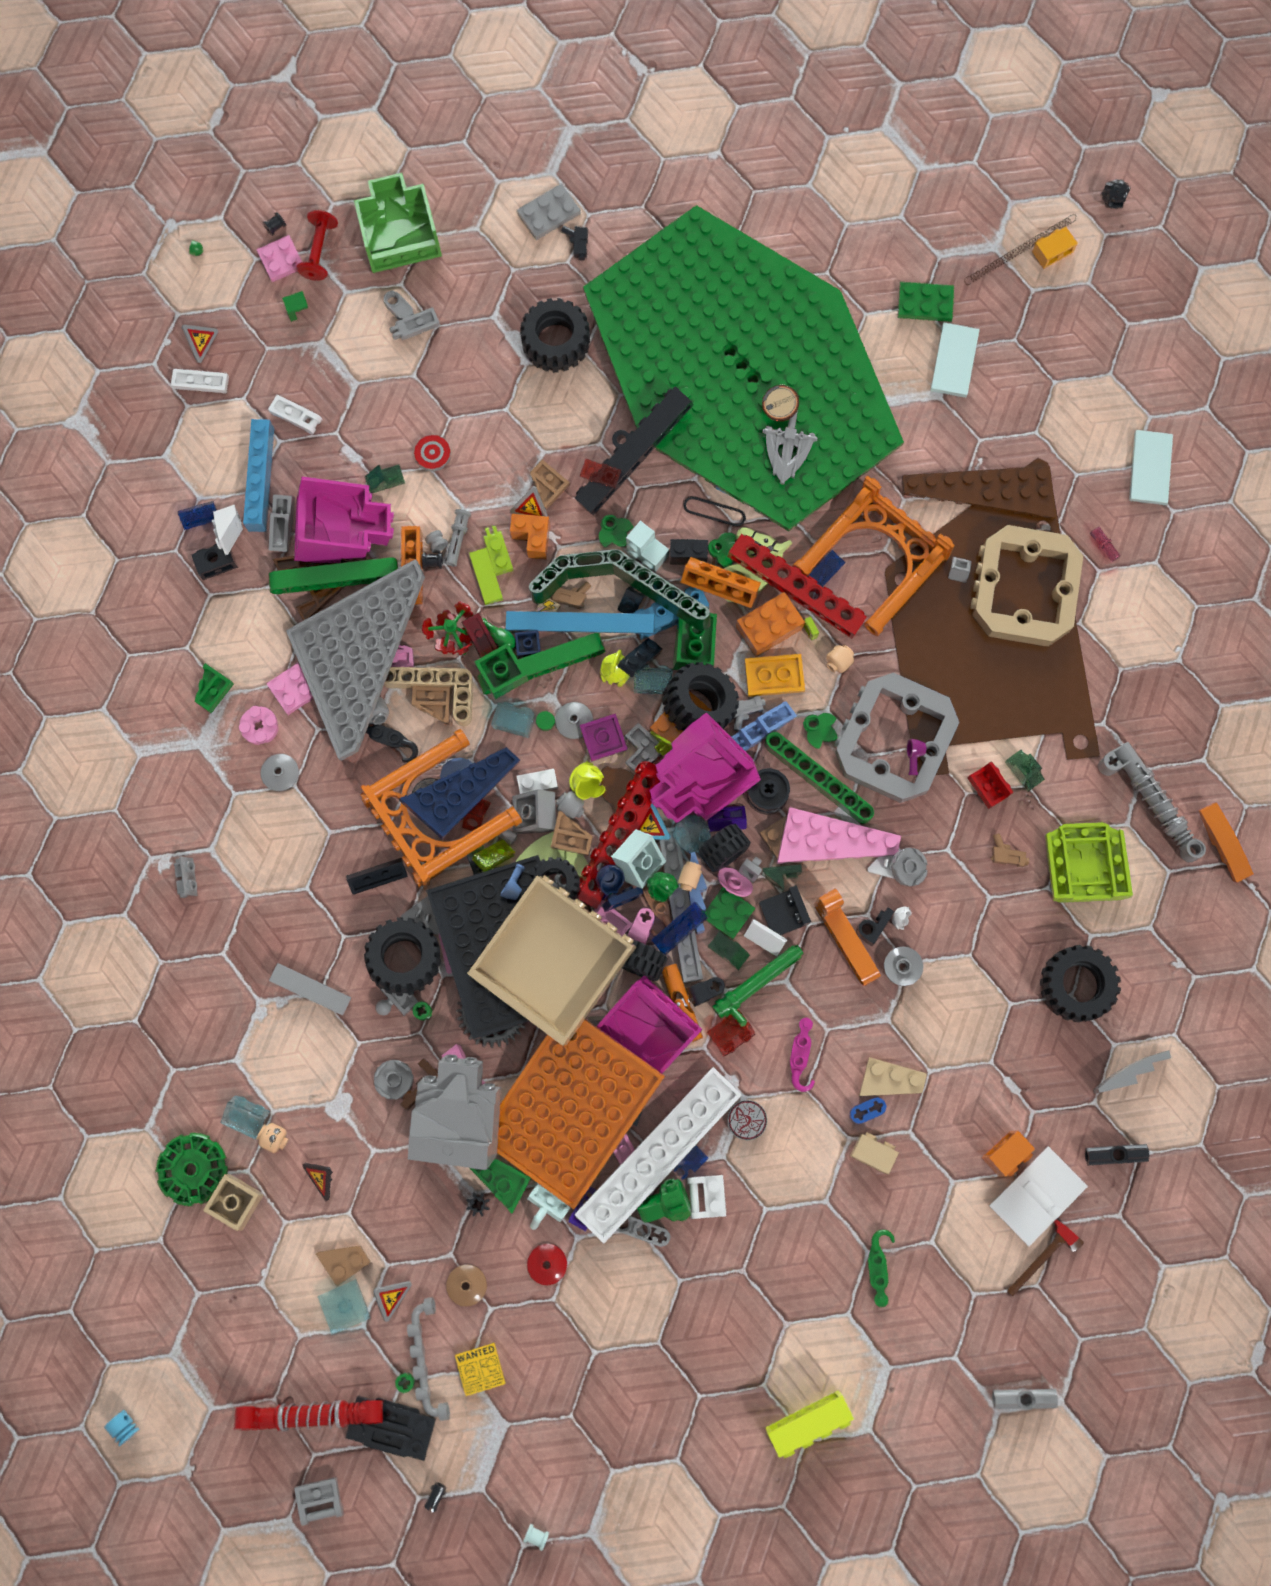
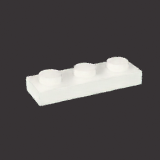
(199, 381)

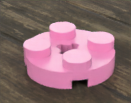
(259, 736)

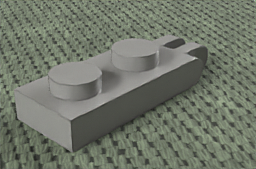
(415, 324)

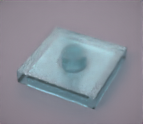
(344, 1307)

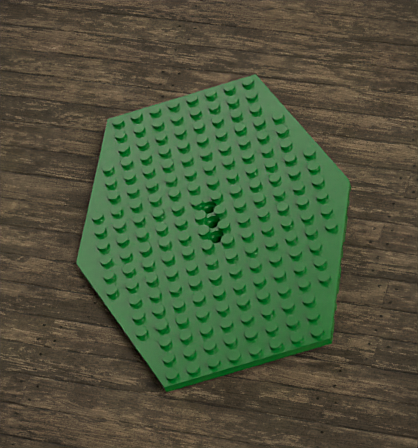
(716, 292)

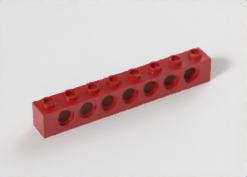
(800, 596)
(637, 813)

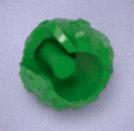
(661, 886)

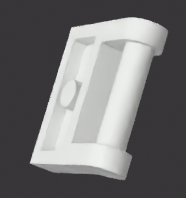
(713, 1196)

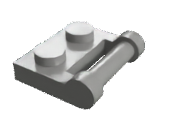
(316, 1494)

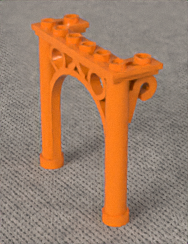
(939, 548)
(456, 849)

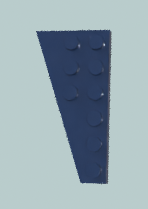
(455, 795)

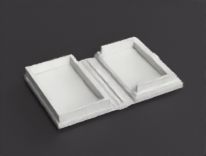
(1038, 1196)

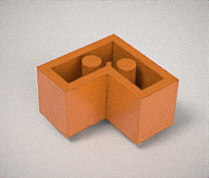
(533, 529)

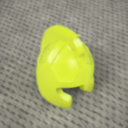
(610, 671)
(586, 781)

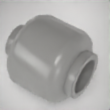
(380, 712)
(570, 805)

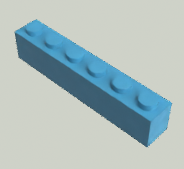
(258, 475)

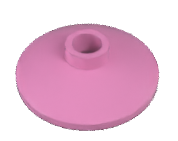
(735, 882)

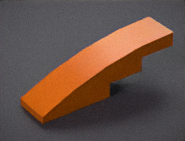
(1226, 842)

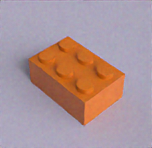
(770, 624)

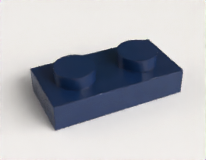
(627, 895)

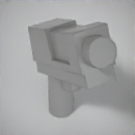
(746, 708)

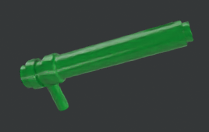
(733, 999)

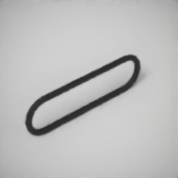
(712, 518)

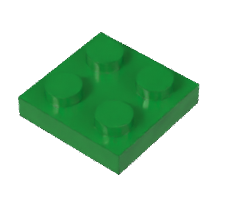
(728, 913)

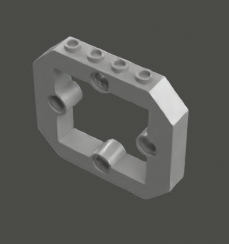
(925, 701)

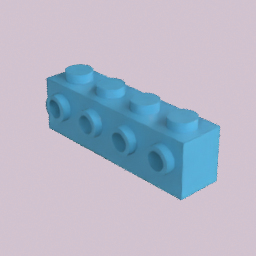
(665, 619)

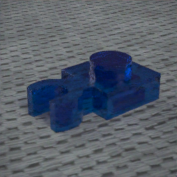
(693, 1161)

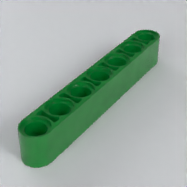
(330, 575)
(558, 657)
(822, 787)

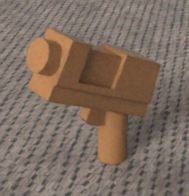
(574, 598)
(1004, 855)

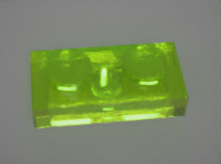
(493, 855)

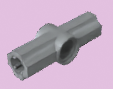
(1037, 1398)

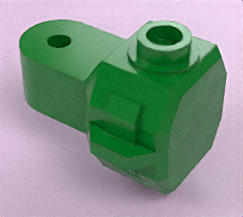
(669, 1203)

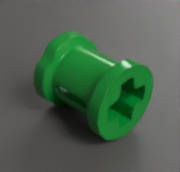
(423, 1017)

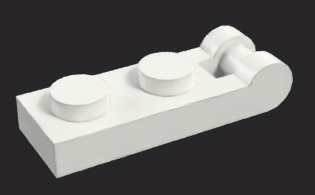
(294, 414)

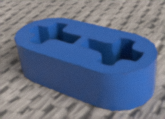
(865, 1106)

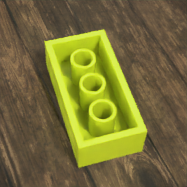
(809, 1424)

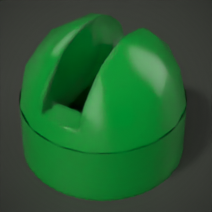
(196, 248)

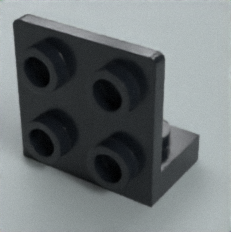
(785, 911)

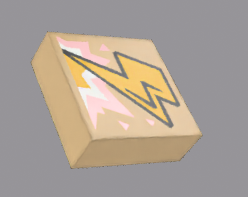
(548, 606)

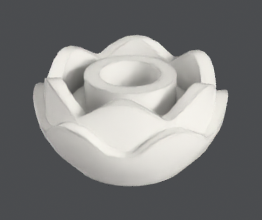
(900, 917)

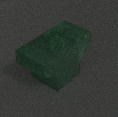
(1025, 769)

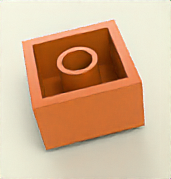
(1008, 1154)

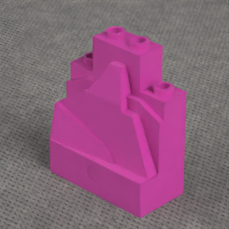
(338, 521)
(702, 772)
(650, 1025)

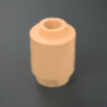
(690, 876)

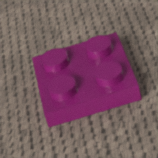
(603, 737)

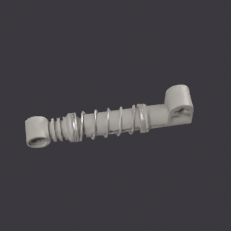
(1155, 797)

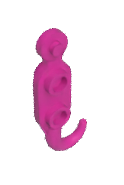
(800, 1054)

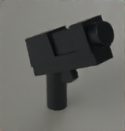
(580, 240)

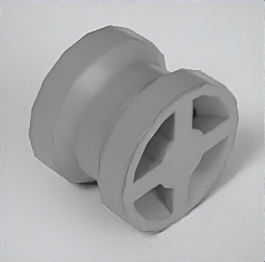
(436, 541)

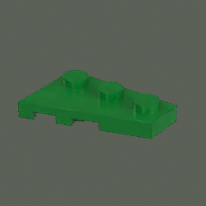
(504, 1182)

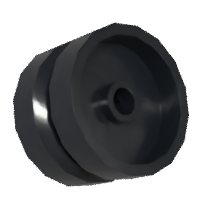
(765, 802)

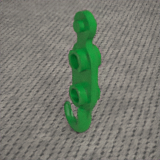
(878, 1268)

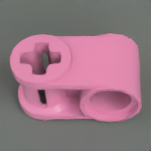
(641, 930)

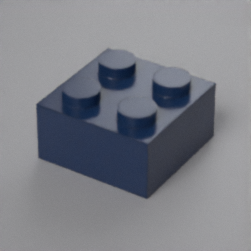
(527, 643)

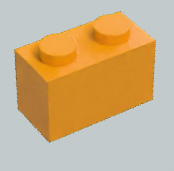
(1054, 247)

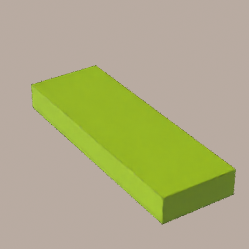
(486, 576)

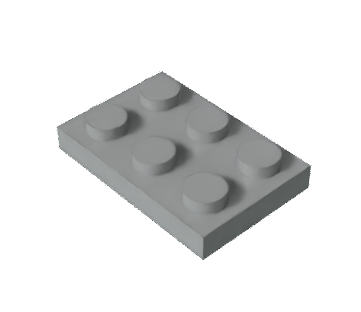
(548, 211)

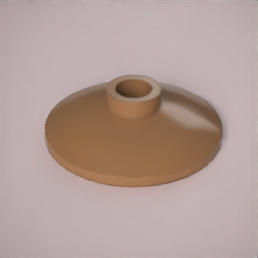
(477, 1283)

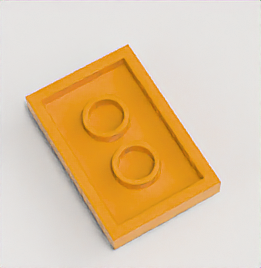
(774, 675)

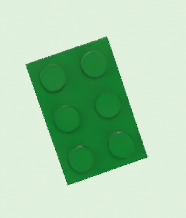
(926, 301)

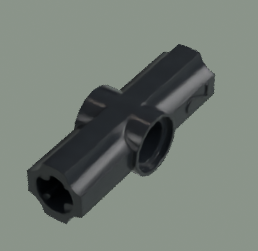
(1105, 1156)

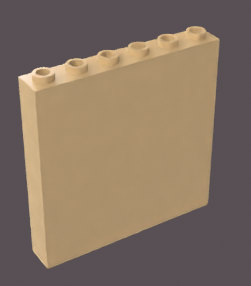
(552, 959)

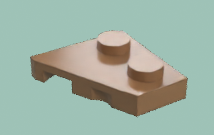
(548, 483)
(433, 701)
(570, 836)

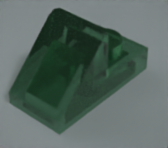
(383, 479)
(776, 874)
(728, 950)

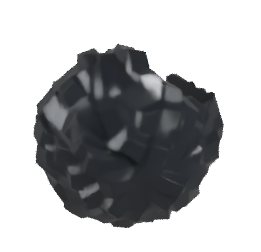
(1115, 193)

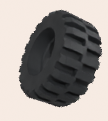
(555, 313)
(708, 681)
(402, 931)
(1105, 978)

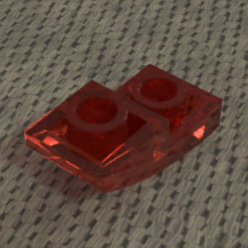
(600, 473)

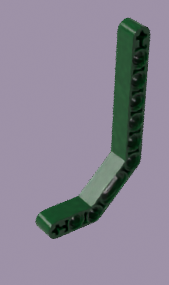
(629, 570)

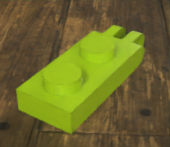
(498, 551)

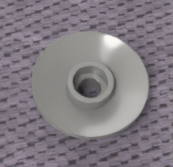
(567, 727)
(286, 778)
(913, 965)

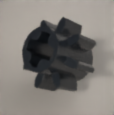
(473, 1201)

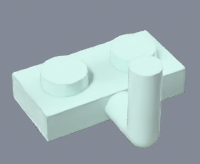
(548, 1204)

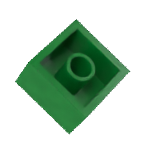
(501, 671)

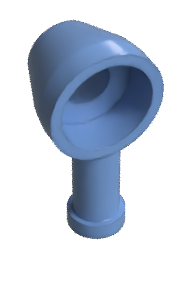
(512, 889)

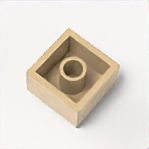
(233, 1202)

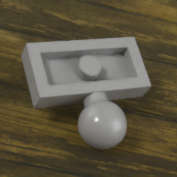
(402, 1003)

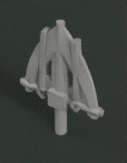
(784, 466)

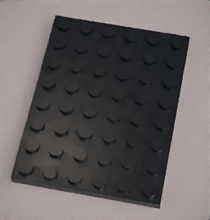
(467, 919)

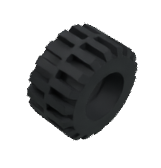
(724, 847)
(558, 866)
(645, 961)

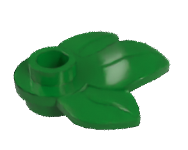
(616, 533)
(725, 543)
(822, 731)

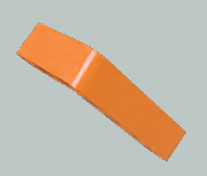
(830, 911)

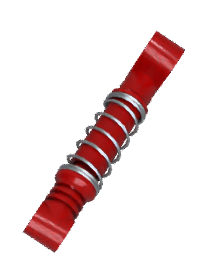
(308, 1416)

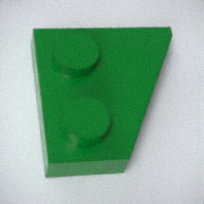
(212, 688)

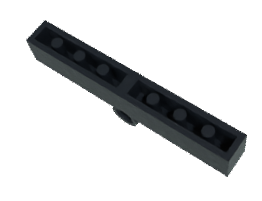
(636, 447)

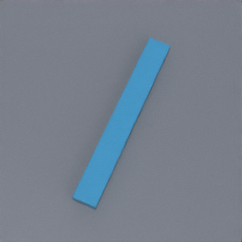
(580, 622)

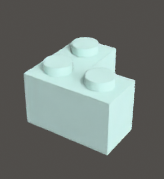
(644, 546)

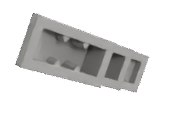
(310, 989)
(1127, 1075)

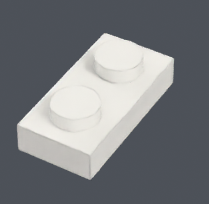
(539, 780)

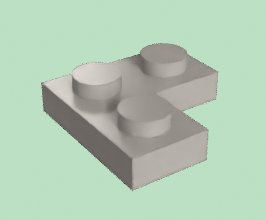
(645, 743)

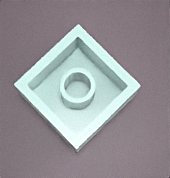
(639, 858)

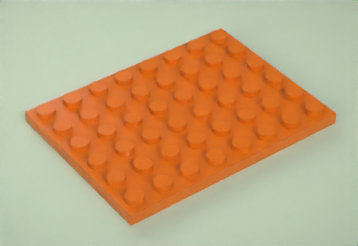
(573, 1110)

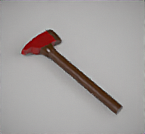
(1064, 1235)

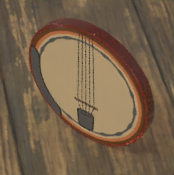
(780, 403)

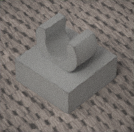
(751, 869)

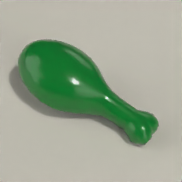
(500, 635)

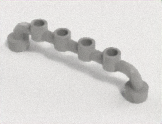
(420, 1371)

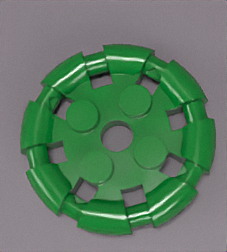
(178, 1167)

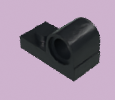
(876, 928)

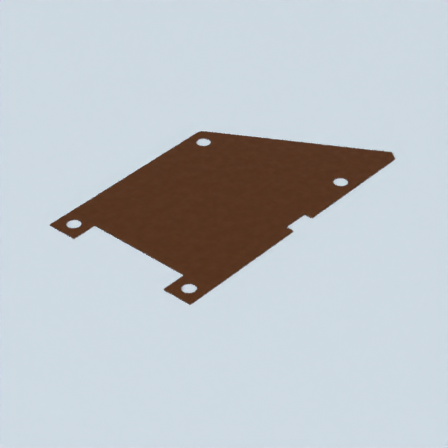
(993, 683)

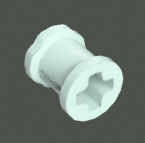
(536, 1537)

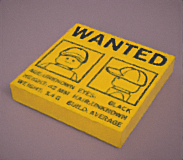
(480, 1369)

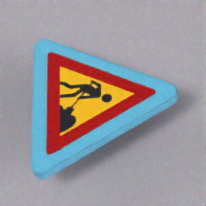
(654, 825)

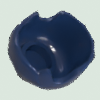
(610, 879)

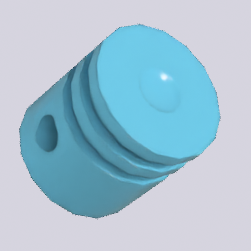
(121, 1428)

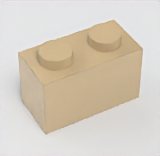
(874, 1153)

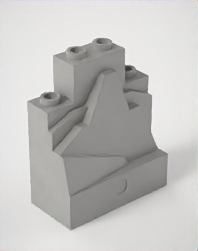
(455, 1116)

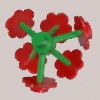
(447, 622)

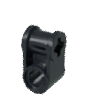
(702, 992)

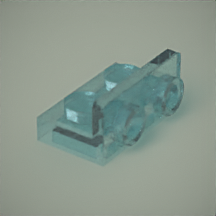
(244, 1116)

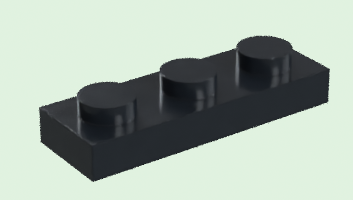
(640, 657)
(376, 876)

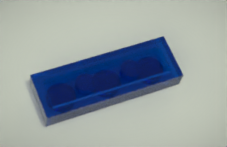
(680, 928)

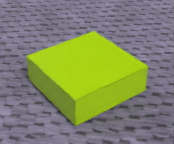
(811, 628)

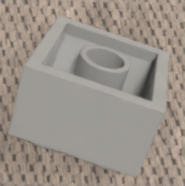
(536, 811)

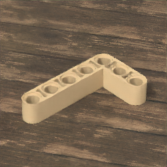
(435, 681)

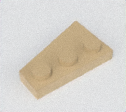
(890, 1079)

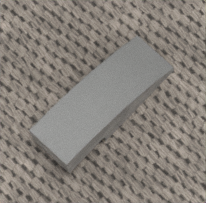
(281, 522)

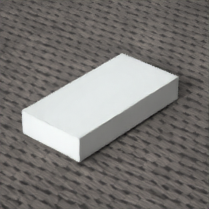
(765, 937)

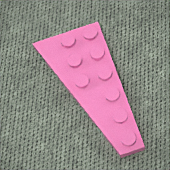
(824, 838)

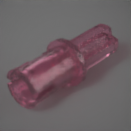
(1105, 544)

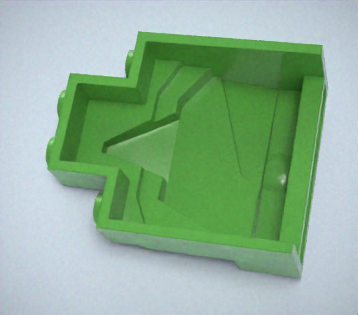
(396, 224)

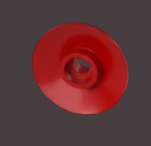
(549, 1253)

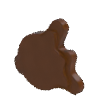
(615, 782)

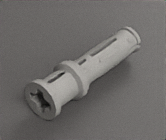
(460, 528)

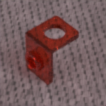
(477, 814)

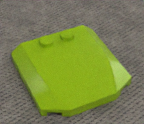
(1088, 863)

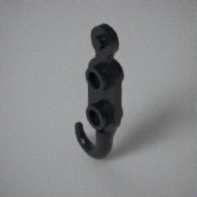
(392, 739)

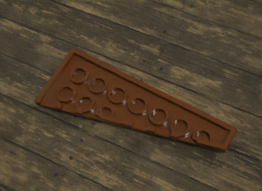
(1009, 489)

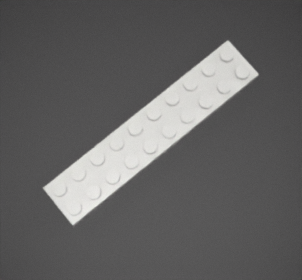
(657, 1155)

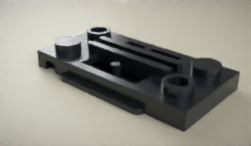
(402, 1432)

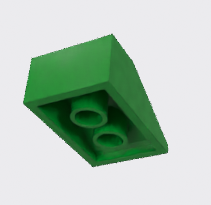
(693, 644)

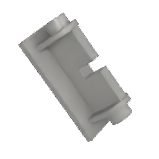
(186, 869)

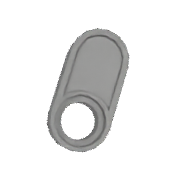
(401, 308)

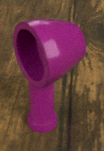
(914, 749)

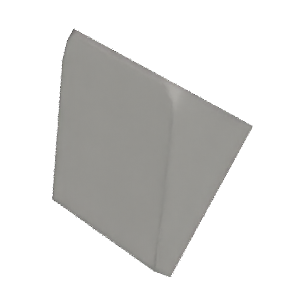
(959, 569)

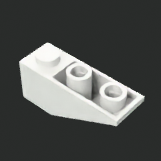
(227, 527)

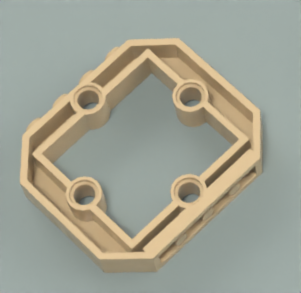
(1043, 544)

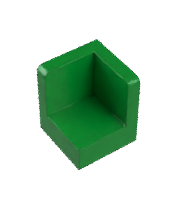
(295, 303)

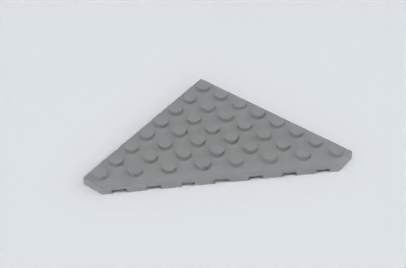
(351, 650)

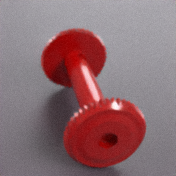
(321, 220)

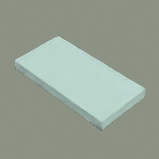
(955, 360)
(1151, 467)

